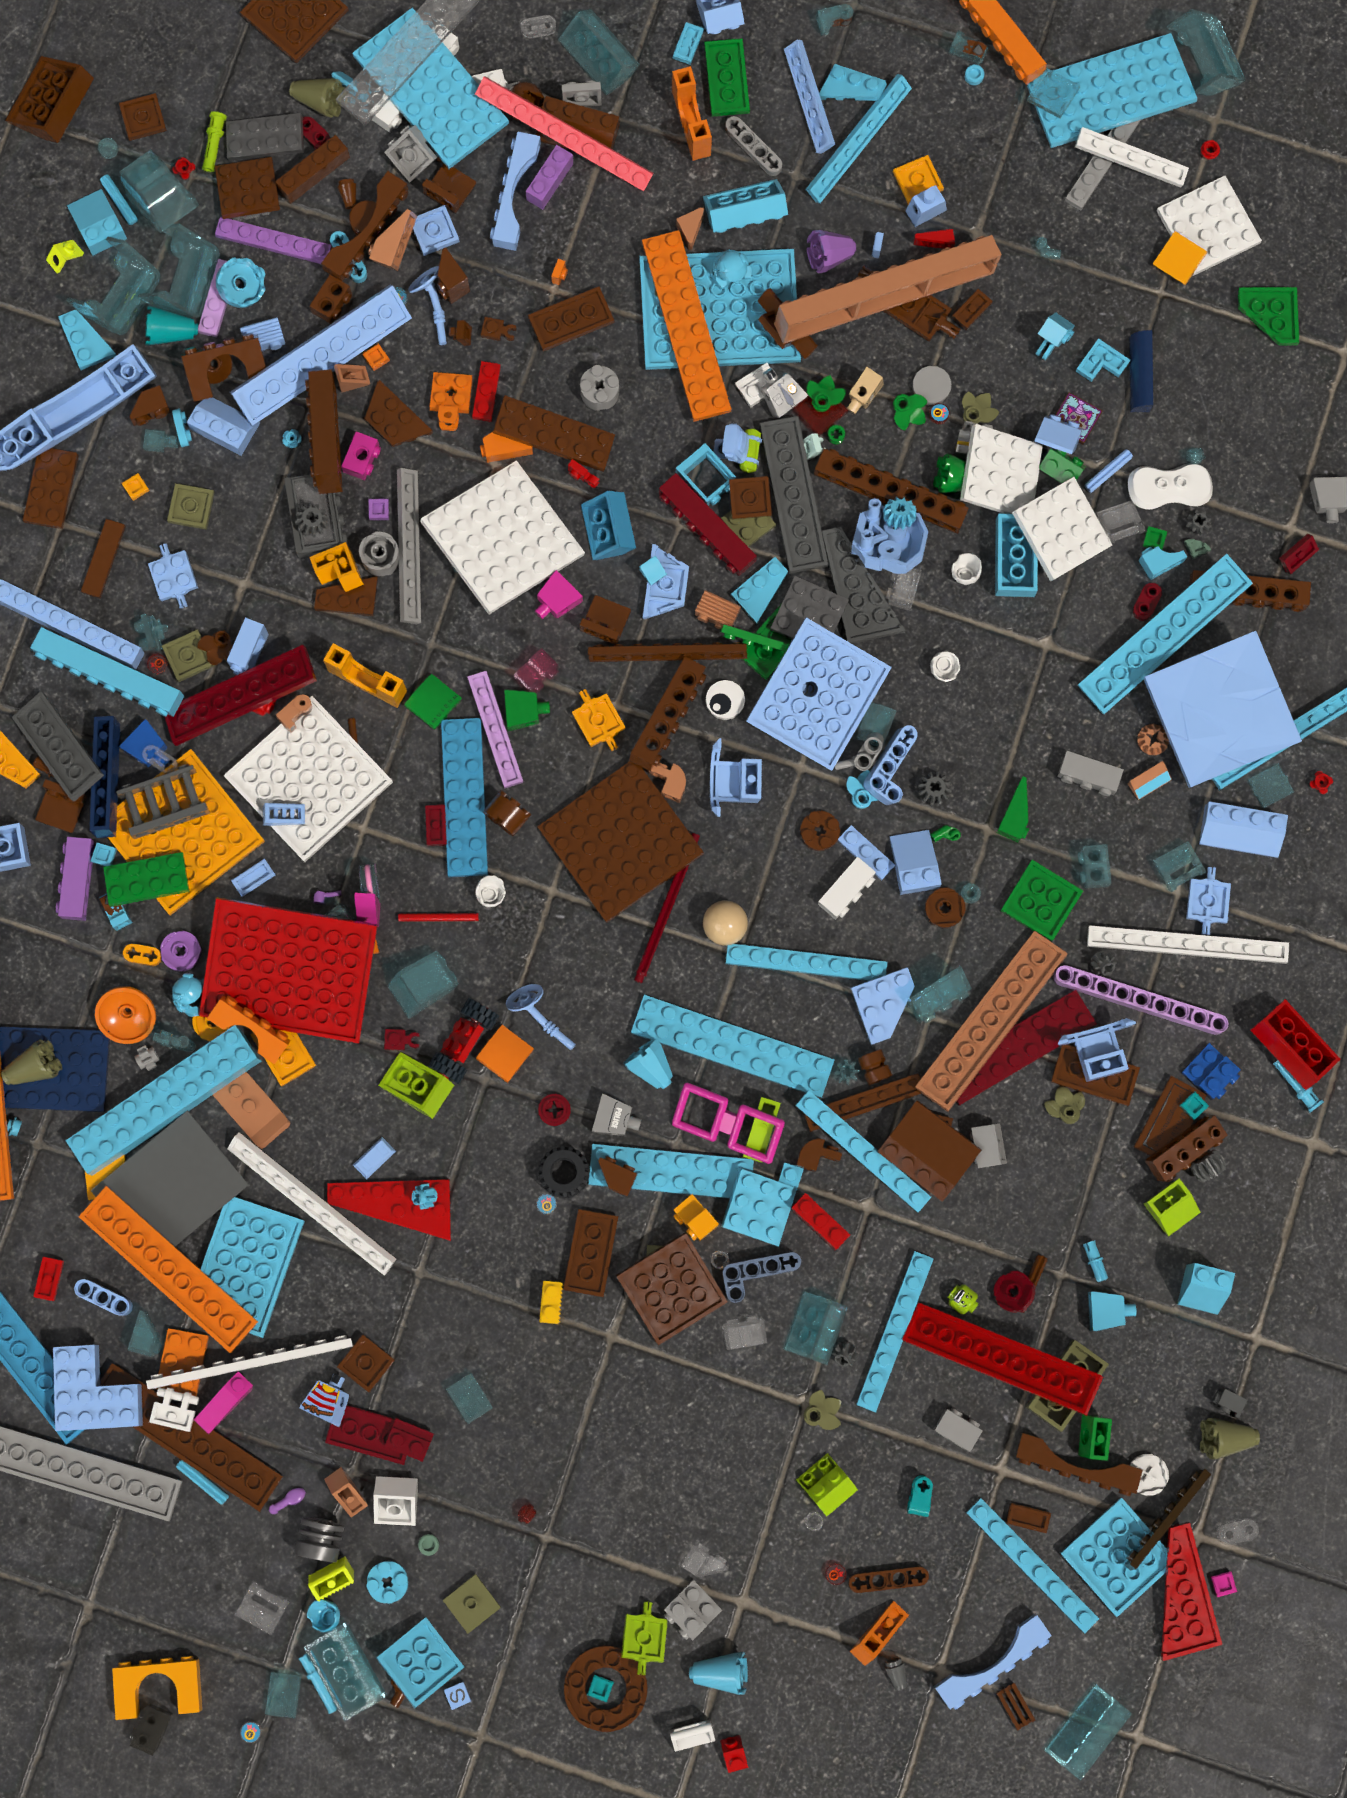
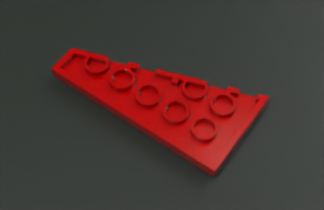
(394, 1204)

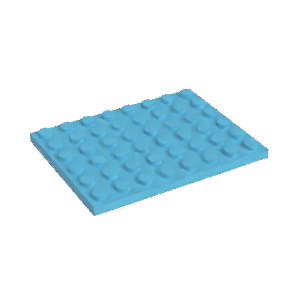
(728, 312)

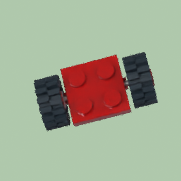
(462, 1040)

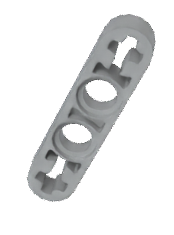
(756, 144)

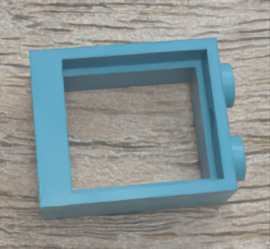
(695, 459)

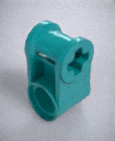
(920, 1501)

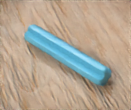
(118, 199)
(203, 1482)

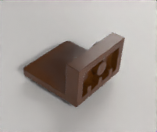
(449, 187)
(605, 620)
(58, 809)

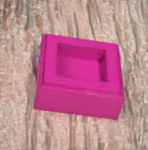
(1223, 1584)

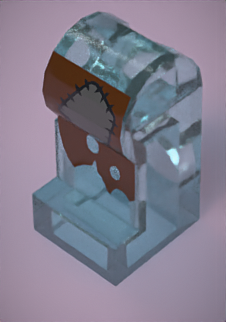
(834, 16)
(968, 48)

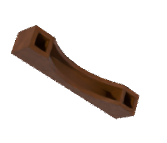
(342, 258)
(1120, 1476)

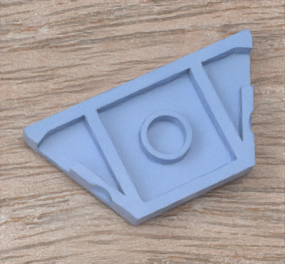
(670, 590)

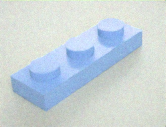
(866, 851)

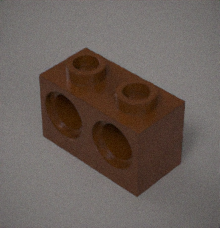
(326, 298)

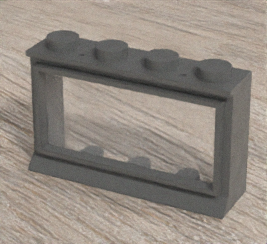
(301, 492)

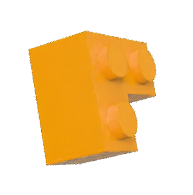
(335, 564)
(696, 1218)

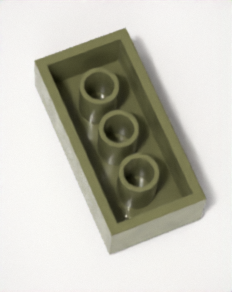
(1059, 1416)

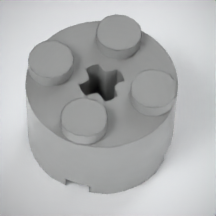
(599, 377)
(373, 545)

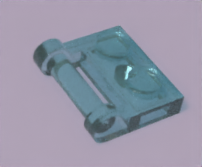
(1175, 861)
(169, 1040)

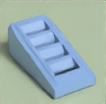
(279, 806)

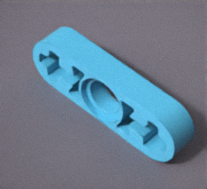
(360, 266)

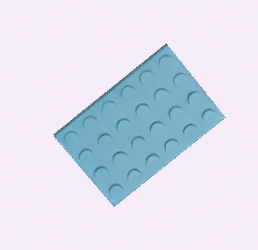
(252, 1256)

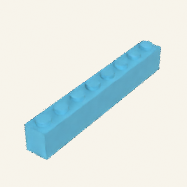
(107, 672)

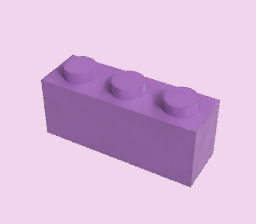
(549, 177)

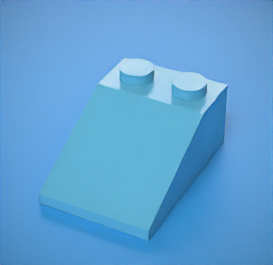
(96, 221)

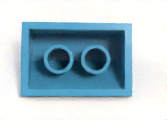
(608, 525)

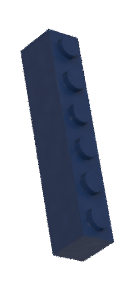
(103, 793)

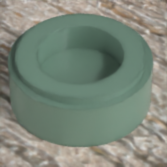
(428, 1544)

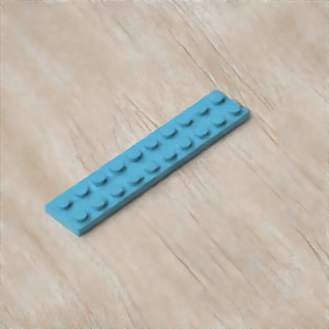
(1165, 634)
(732, 1046)

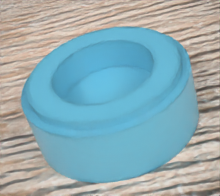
(974, 74)

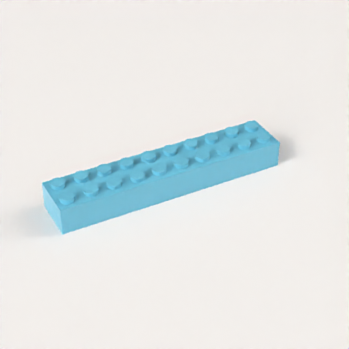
(163, 1100)

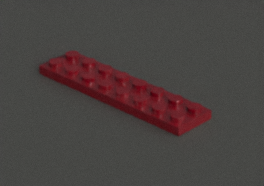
(241, 695)
(1031, 1041)

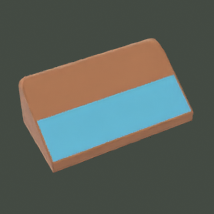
(1150, 780)

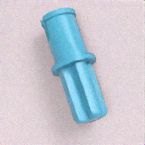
(1095, 1261)

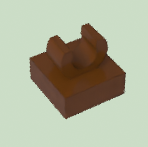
(461, 333)

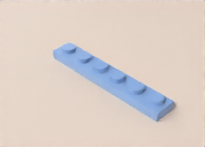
(809, 96)

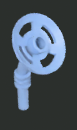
(426, 282)
(527, 1003)

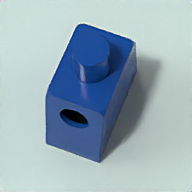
(139, 739)

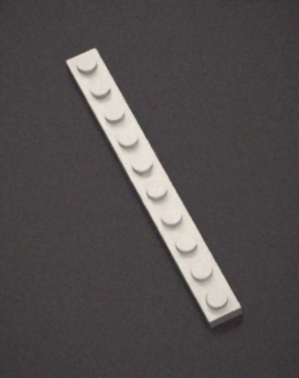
(1188, 944)
(311, 1203)
(241, 1364)

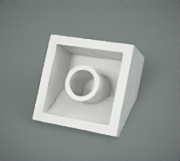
(395, 1500)

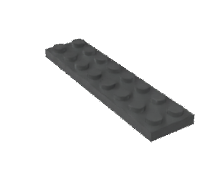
(793, 494)

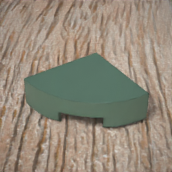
(1196, 548)

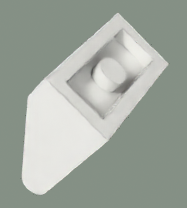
(692, 1735)

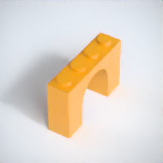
(385, 687)
(129, 1677)

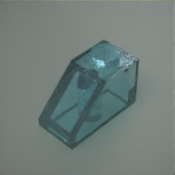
(145, 1336)

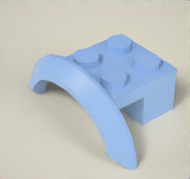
(733, 780)
(1099, 1050)

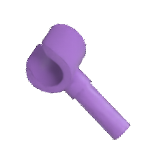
(319, 896)

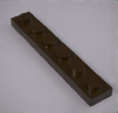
(1162, 1524)

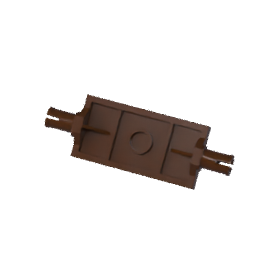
(921, 315)

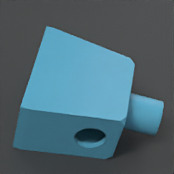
(1108, 1310)

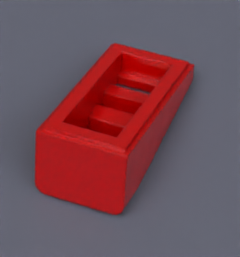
(935, 239)

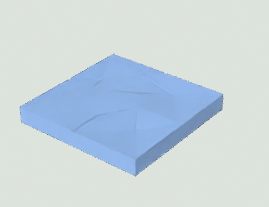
(1222, 709)

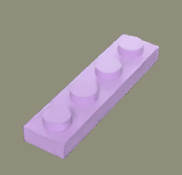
(213, 309)

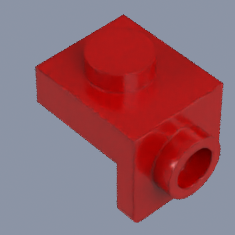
(734, 1753)

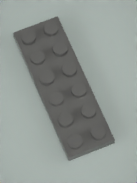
(57, 746)

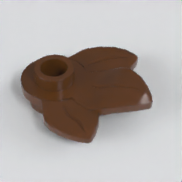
(215, 649)

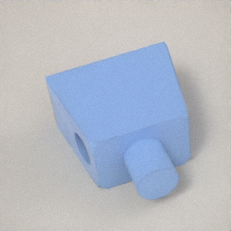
(928, 203)

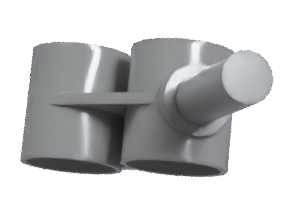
(866, 750)

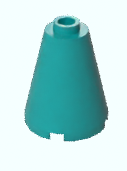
(168, 327)

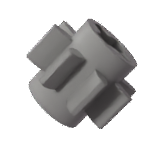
(146, 1058)

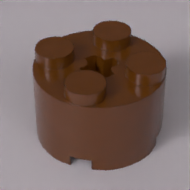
(506, 813)

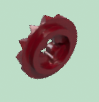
(546, 1104)

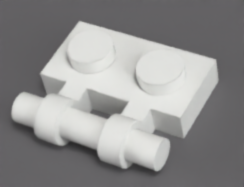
(174, 1416)

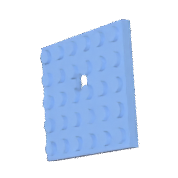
(845, 684)

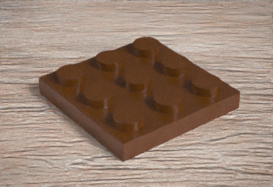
(247, 188)

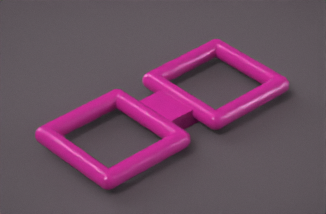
(728, 1123)

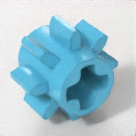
(424, 1196)

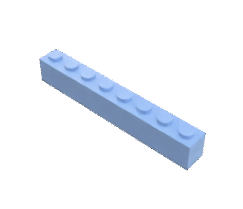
(70, 625)

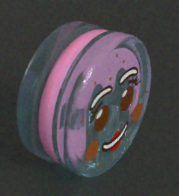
(369, 879)

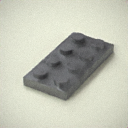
(264, 136)

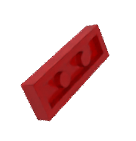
(486, 391)

